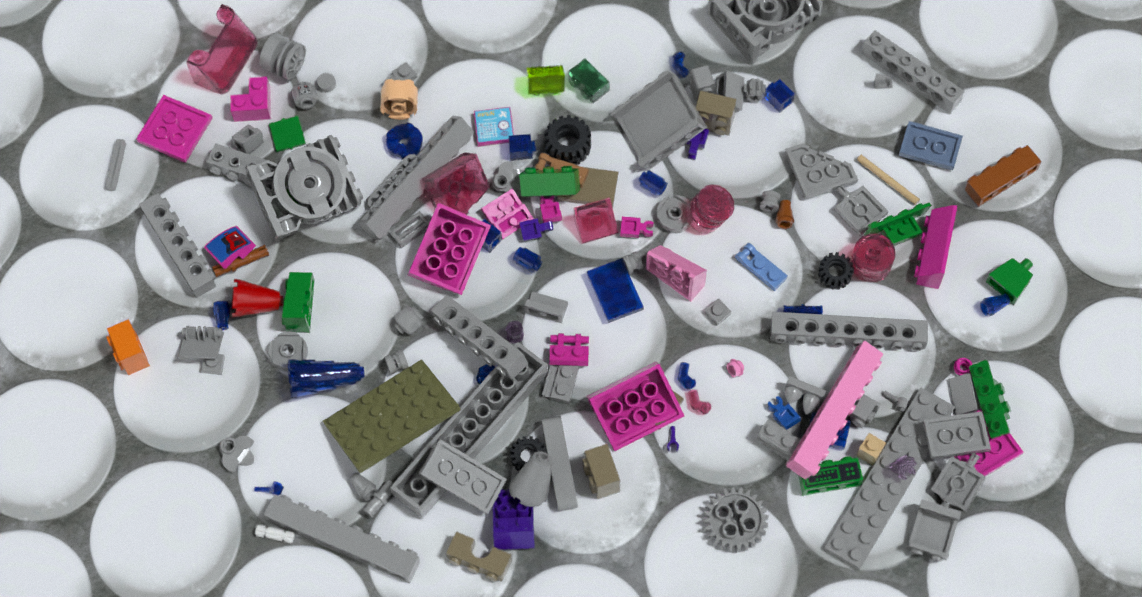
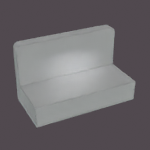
(546, 307)

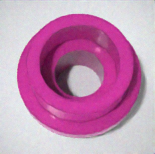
(962, 362)

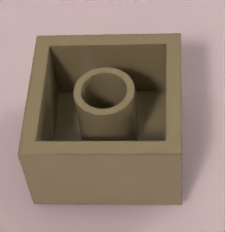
(716, 112)
(601, 471)

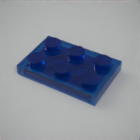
(615, 290)

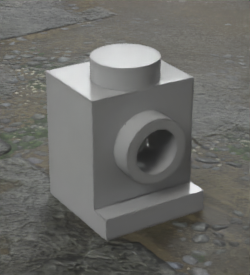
(247, 139)
(864, 411)

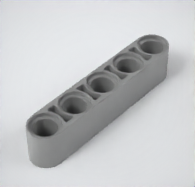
(561, 468)

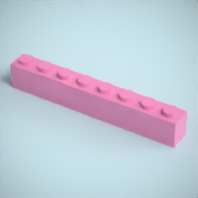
(834, 410)

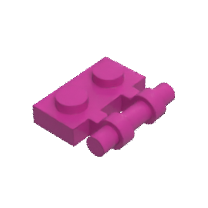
(567, 354)

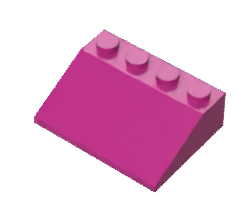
(449, 249)
(634, 405)

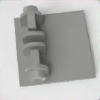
(201, 343)

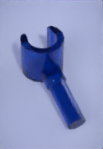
(276, 488)

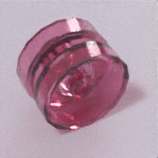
(873, 257)

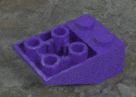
(512, 523)

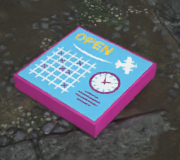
(493, 126)

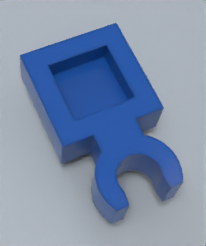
(784, 415)

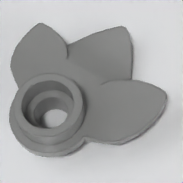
(510, 177)
(239, 454)

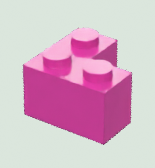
(255, 104)

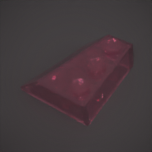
(457, 183)

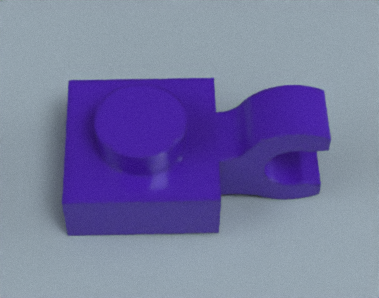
(697, 142)
(532, 229)

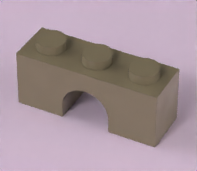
(493, 566)

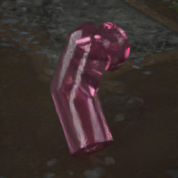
(696, 404)

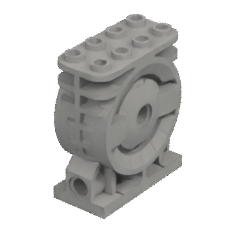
(759, 28)
(343, 198)

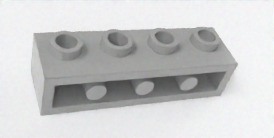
(233, 164)

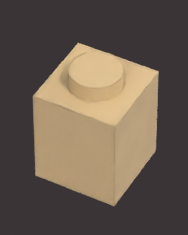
(871, 449)

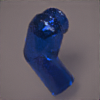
(677, 64)
(483, 372)
(683, 377)

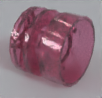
(709, 208)

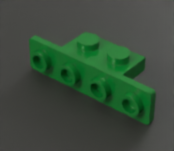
(900, 227)
(991, 399)

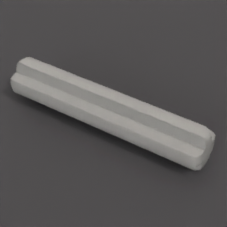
(115, 165)

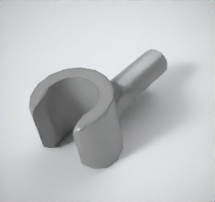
(901, 401)

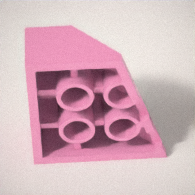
(676, 271)

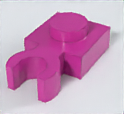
(550, 210)
(633, 227)

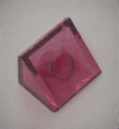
(595, 220)

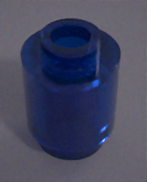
(652, 182)
(527, 259)

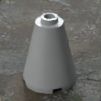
(533, 480)

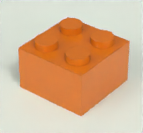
(127, 347)

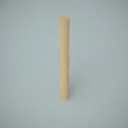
(889, 180)

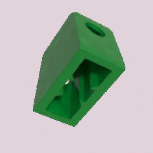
(1011, 278)

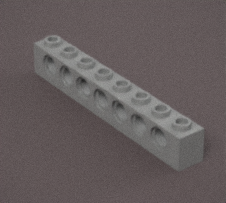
(877, 326)

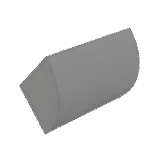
(731, 86)

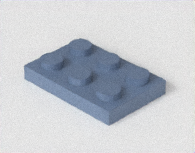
(930, 145)

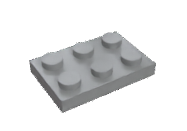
(956, 435)

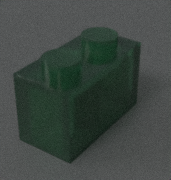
(588, 81)

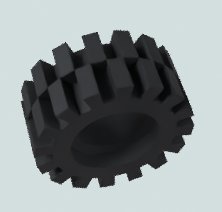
(831, 280)
(520, 446)

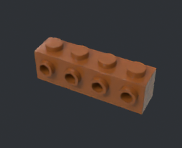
(1002, 175)

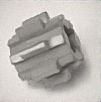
(754, 90)

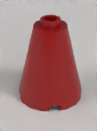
(254, 299)

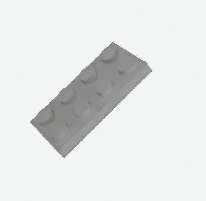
(462, 476)

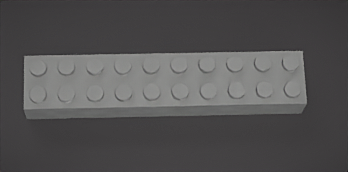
(471, 428)

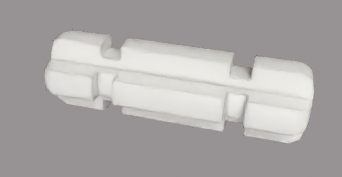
(275, 533)

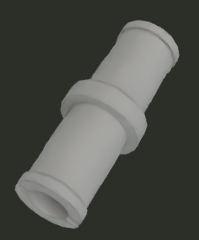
(378, 499)

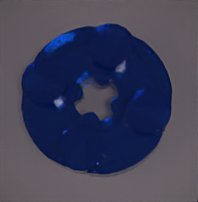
(400, 132)

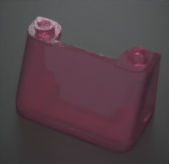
(227, 56)

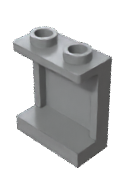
(933, 530)

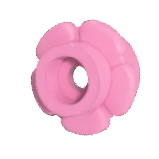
(735, 368)

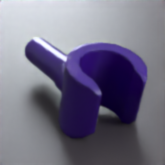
(672, 439)

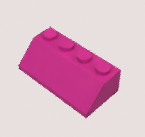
(936, 246)

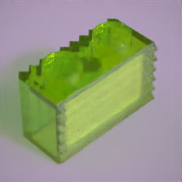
(545, 80)

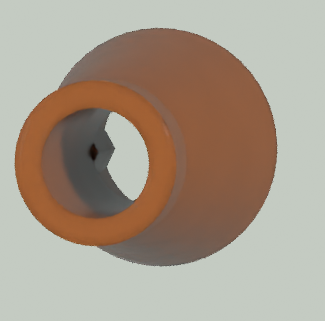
(785, 215)

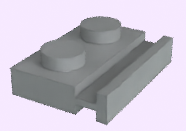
(560, 383)

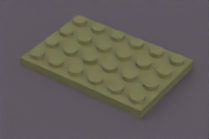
(391, 416)

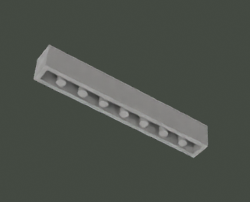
(409, 183)
(342, 538)

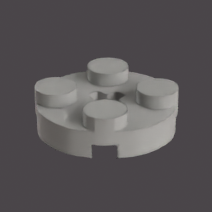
(665, 217)
(285, 340)

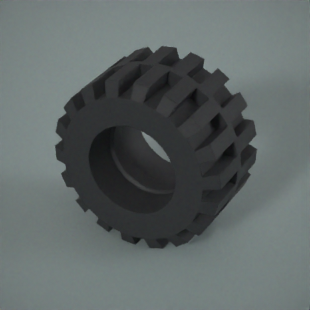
(568, 127)

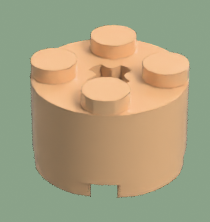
(399, 98)

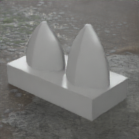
(811, 394)

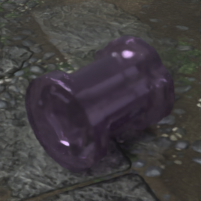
(511, 328)

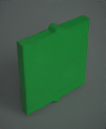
(287, 134)

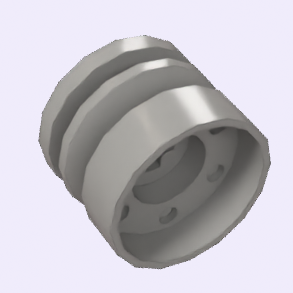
(282, 56)

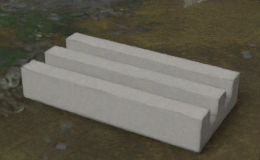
(398, 239)

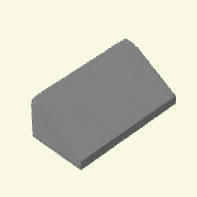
(963, 394)

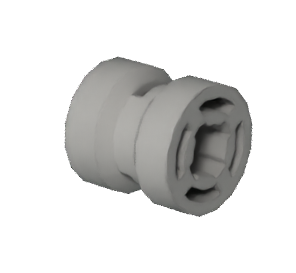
(400, 361)

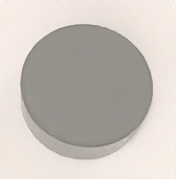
(326, 82)

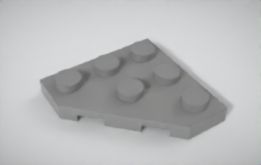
(818, 171)

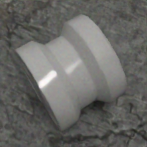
(770, 201)
(632, 262)

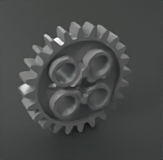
(718, 524)

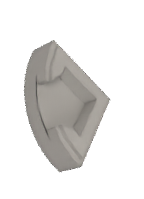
(882, 81)

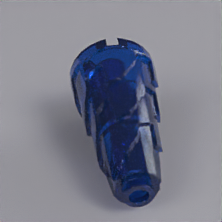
(313, 376)

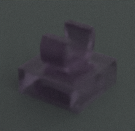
(902, 465)

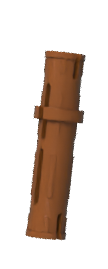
(254, 255)

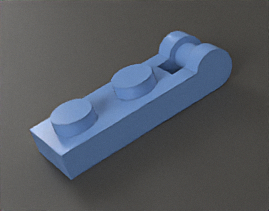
(761, 267)

